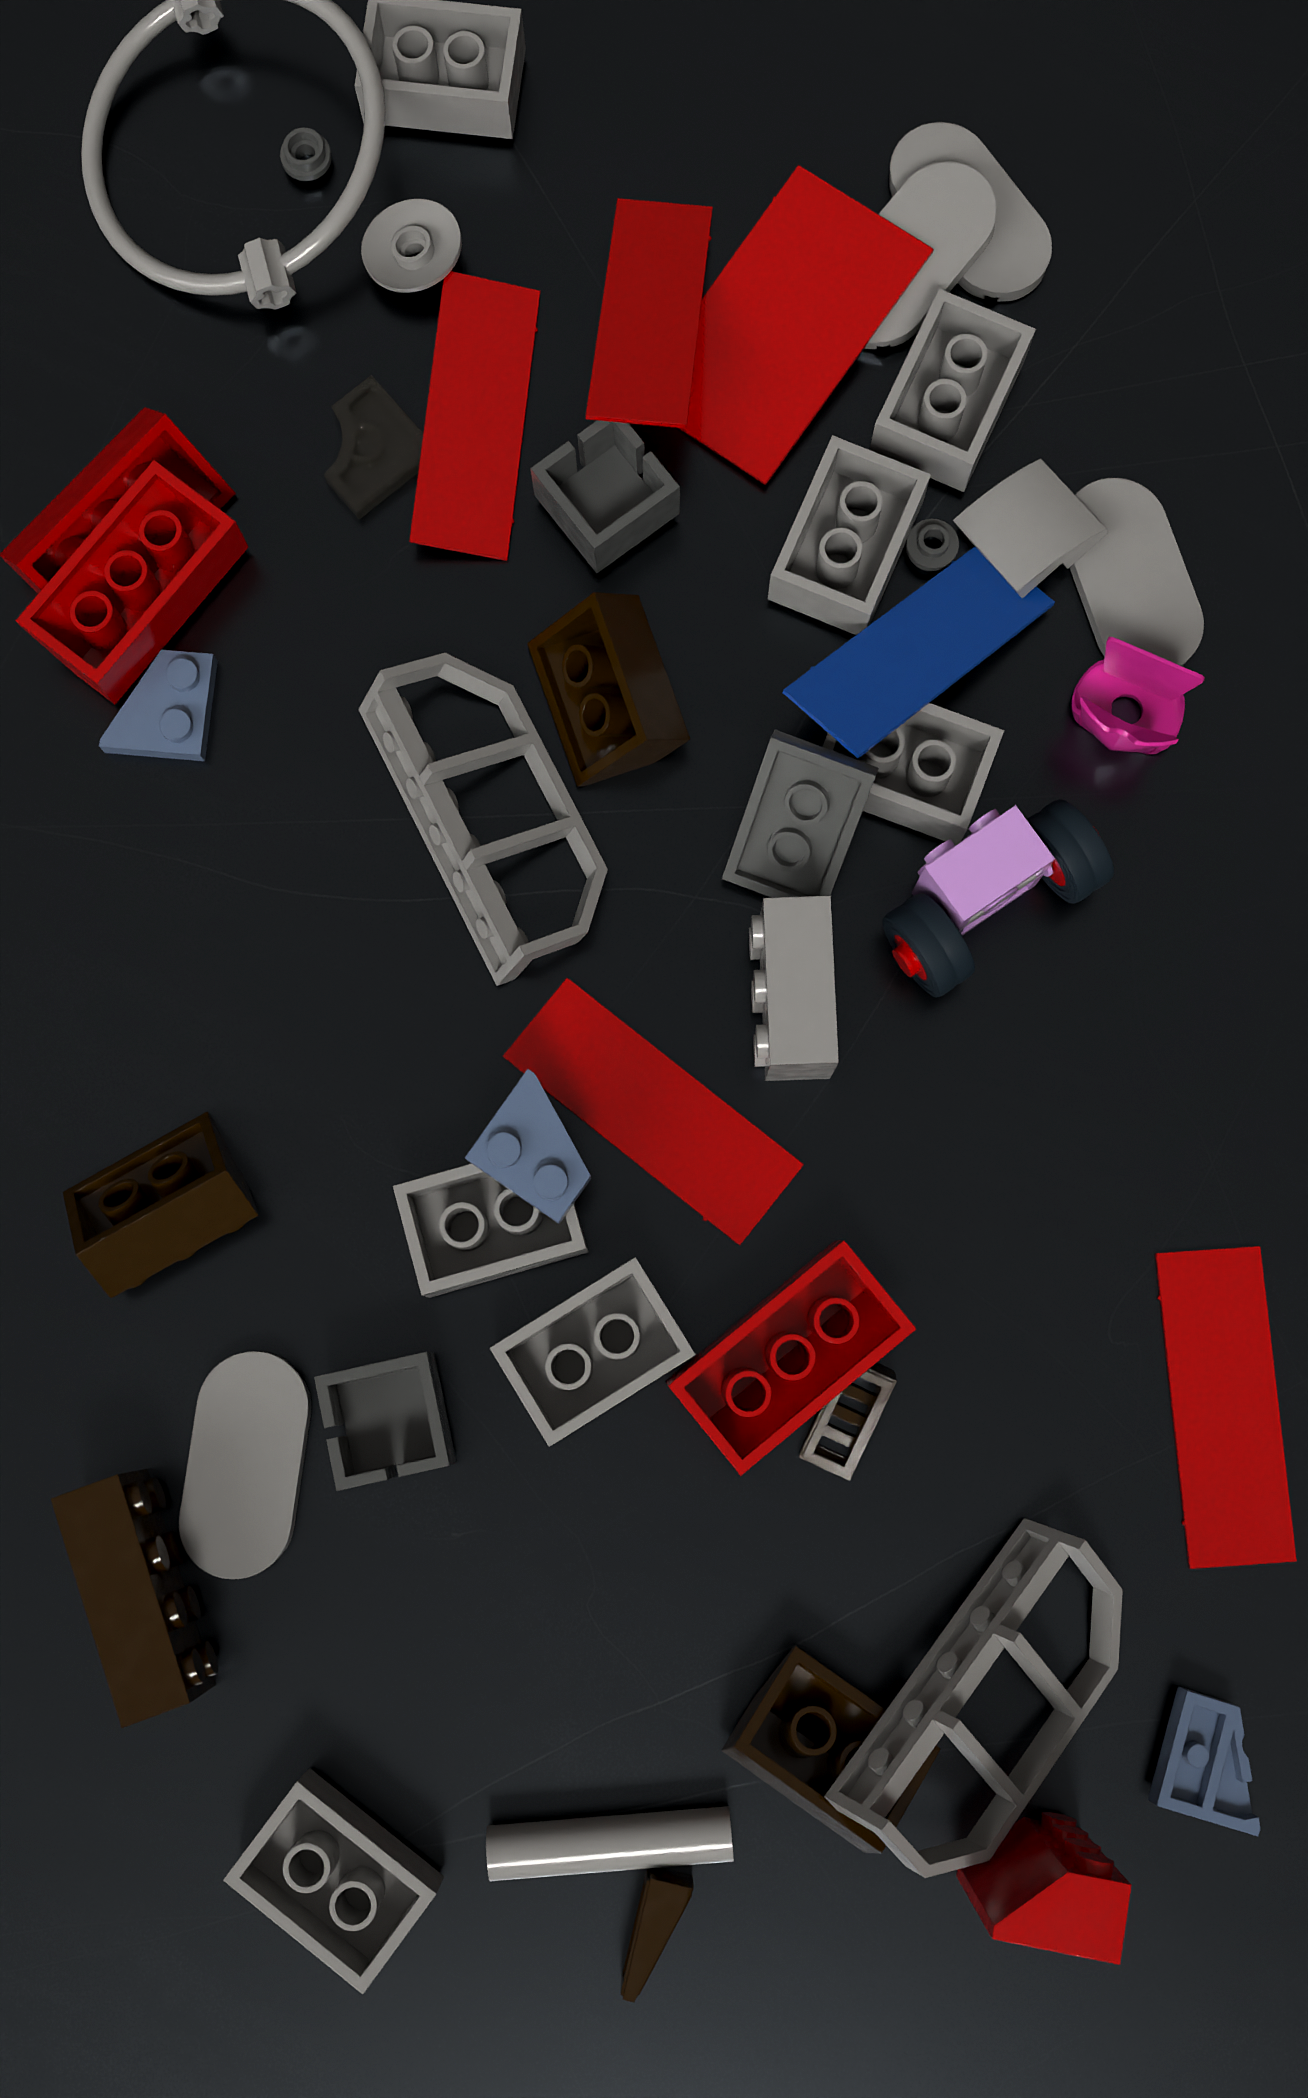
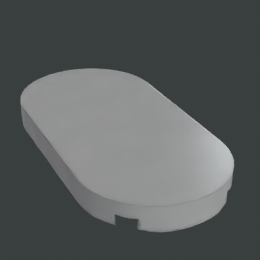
(952, 213)
(1021, 240)
(1136, 576)
(245, 1465)

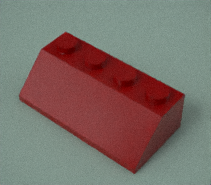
(89, 497)
(134, 581)
(790, 1355)
(1051, 1891)

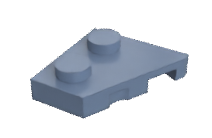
(167, 709)
(531, 1151)
(1204, 1763)

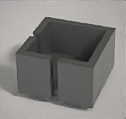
(606, 503)
(390, 1418)

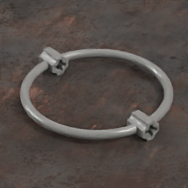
(264, 263)

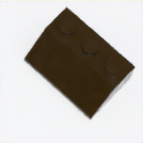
(607, 688)
(157, 1206)
(804, 1735)

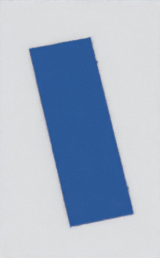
(914, 652)

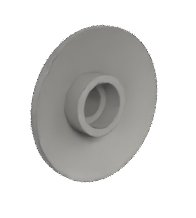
(409, 230)

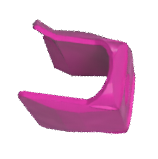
(1147, 679)

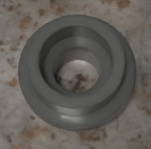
(301, 143)
(928, 558)

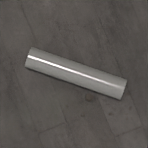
(609, 1843)

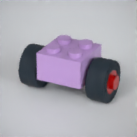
(983, 875)

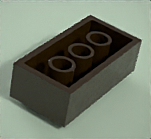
(135, 1595)

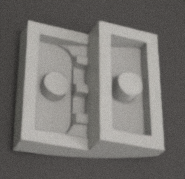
(1030, 526)

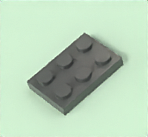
(799, 819)

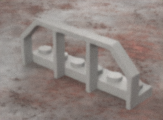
(444, 831)
(950, 1675)

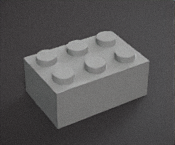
(447, 65)
(951, 389)
(848, 536)
(930, 771)
(794, 988)
(475, 1230)
(592, 1351)
(335, 1880)

